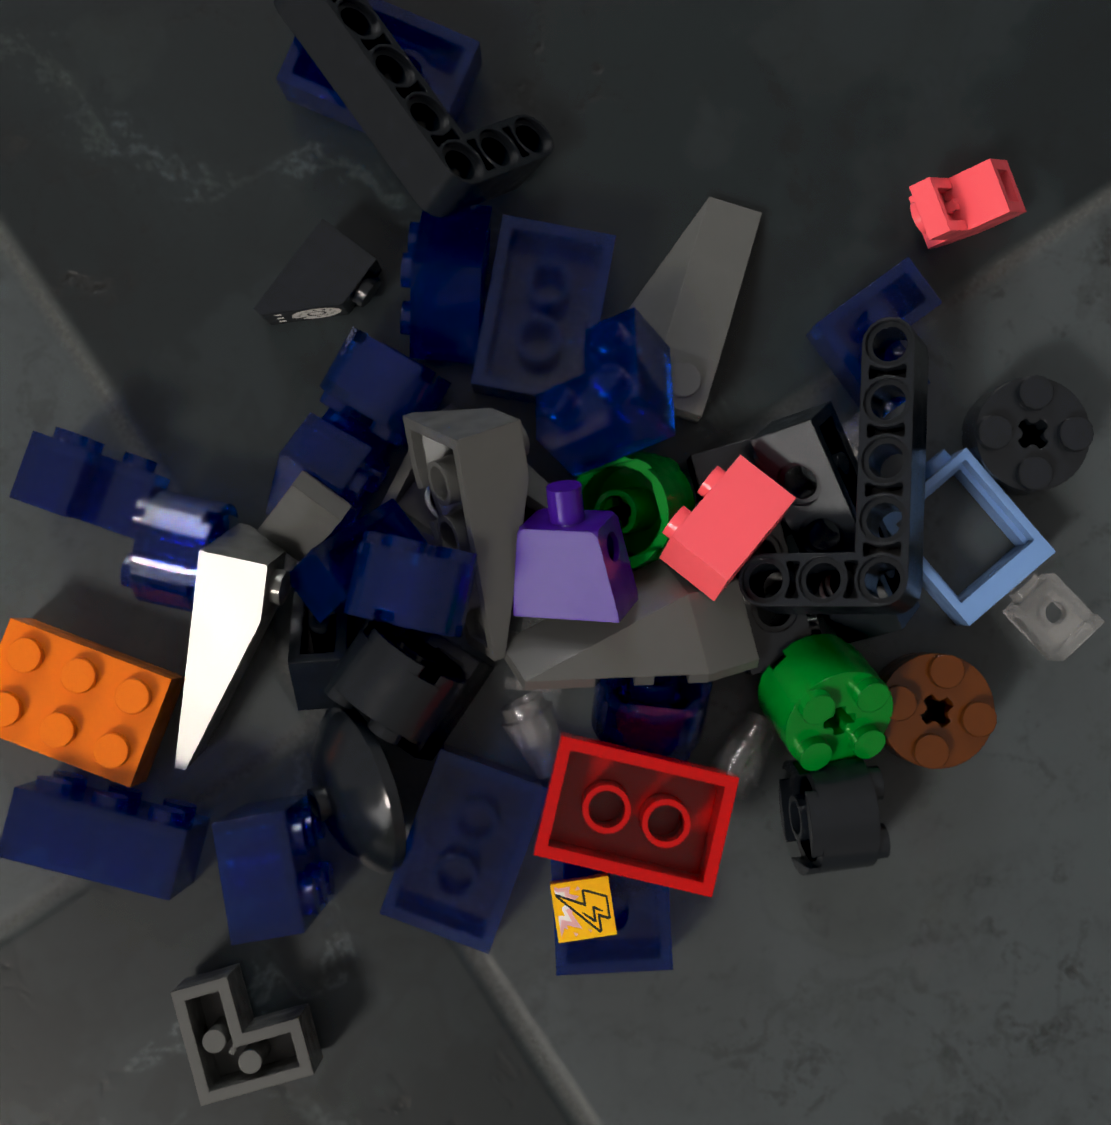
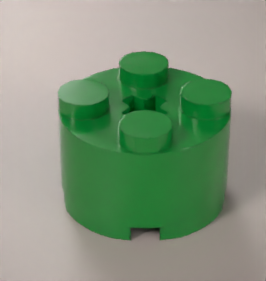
(652, 489)
(826, 702)

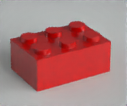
(636, 814)

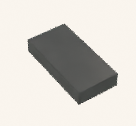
(304, 516)

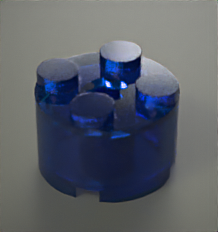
(381, 385)
(168, 545)
(411, 584)
(651, 718)

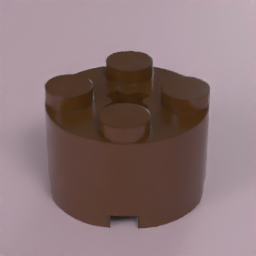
(963, 716)

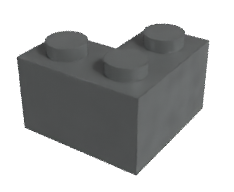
(234, 1050)

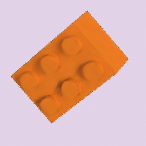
(83, 701)

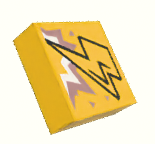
(583, 907)

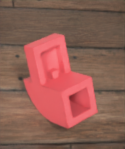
(965, 203)

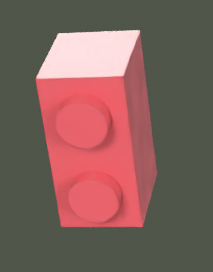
(725, 527)

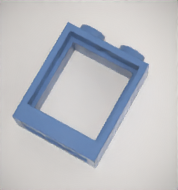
(1027, 555)

